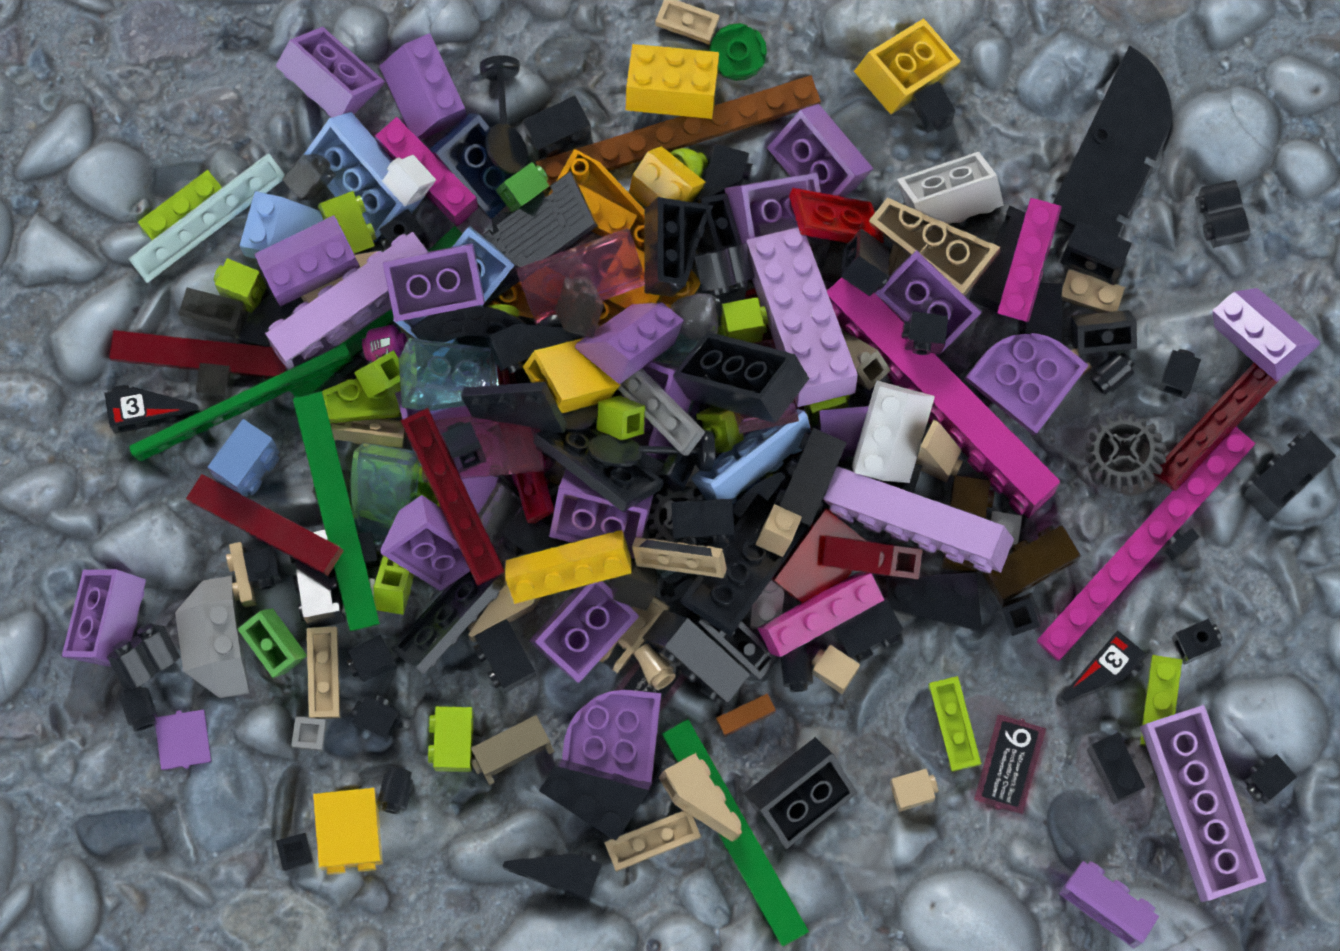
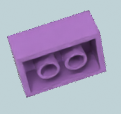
(433, 282)

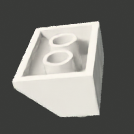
(953, 189)
(892, 433)

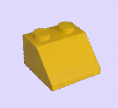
(664, 177)

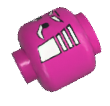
(383, 340)

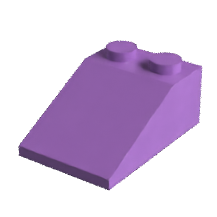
(766, 205)

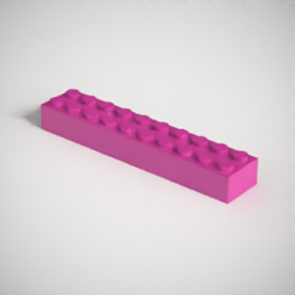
(959, 411)

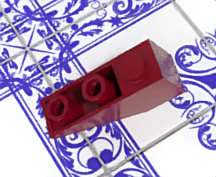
(872, 557)

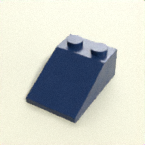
(466, 156)

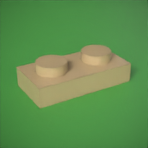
(687, 20)
(1091, 292)
(242, 589)

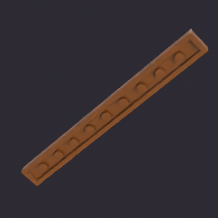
(687, 131)

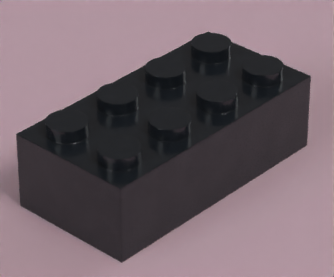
(741, 377)

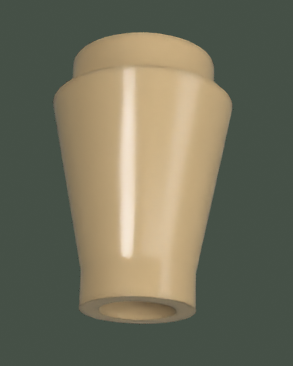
(655, 668)

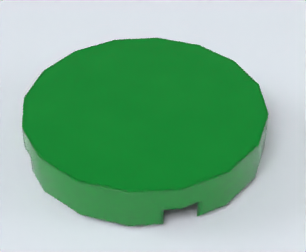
(740, 51)

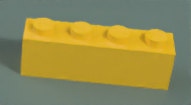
(568, 566)

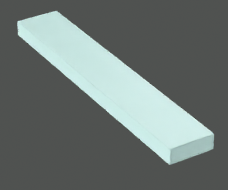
(206, 218)

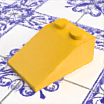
(906, 65)

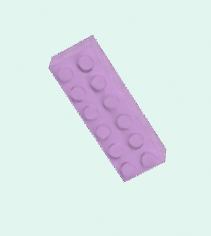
(339, 308)
(802, 314)
(919, 520)
(1202, 803)

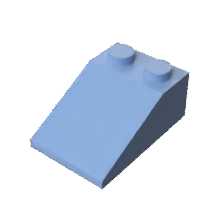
(273, 220)

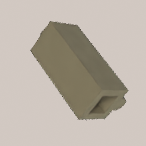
(867, 361)
(510, 748)

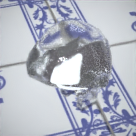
(698, 315)

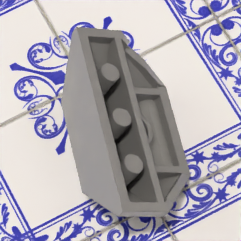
(211, 639)

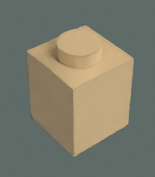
(778, 530)
(834, 668)
(913, 789)

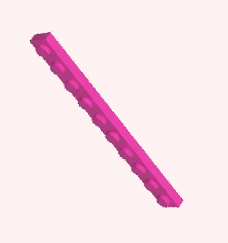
(1143, 546)

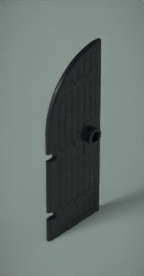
(1111, 158)
(541, 228)

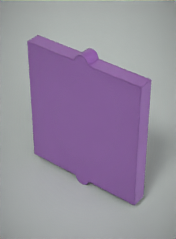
(183, 740)

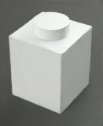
(408, 179)

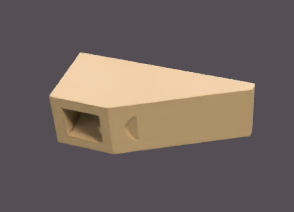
(499, 610)
(695, 793)

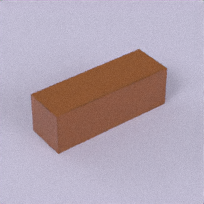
(746, 715)

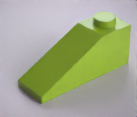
(392, 587)

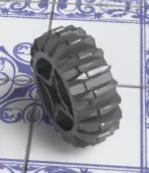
(1140, 435)

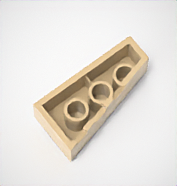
(951, 251)

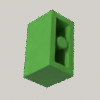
(523, 186)
(272, 642)

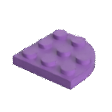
(1027, 377)
(616, 734)

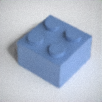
(244, 459)

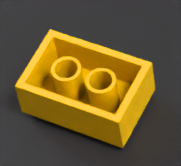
(672, 81)

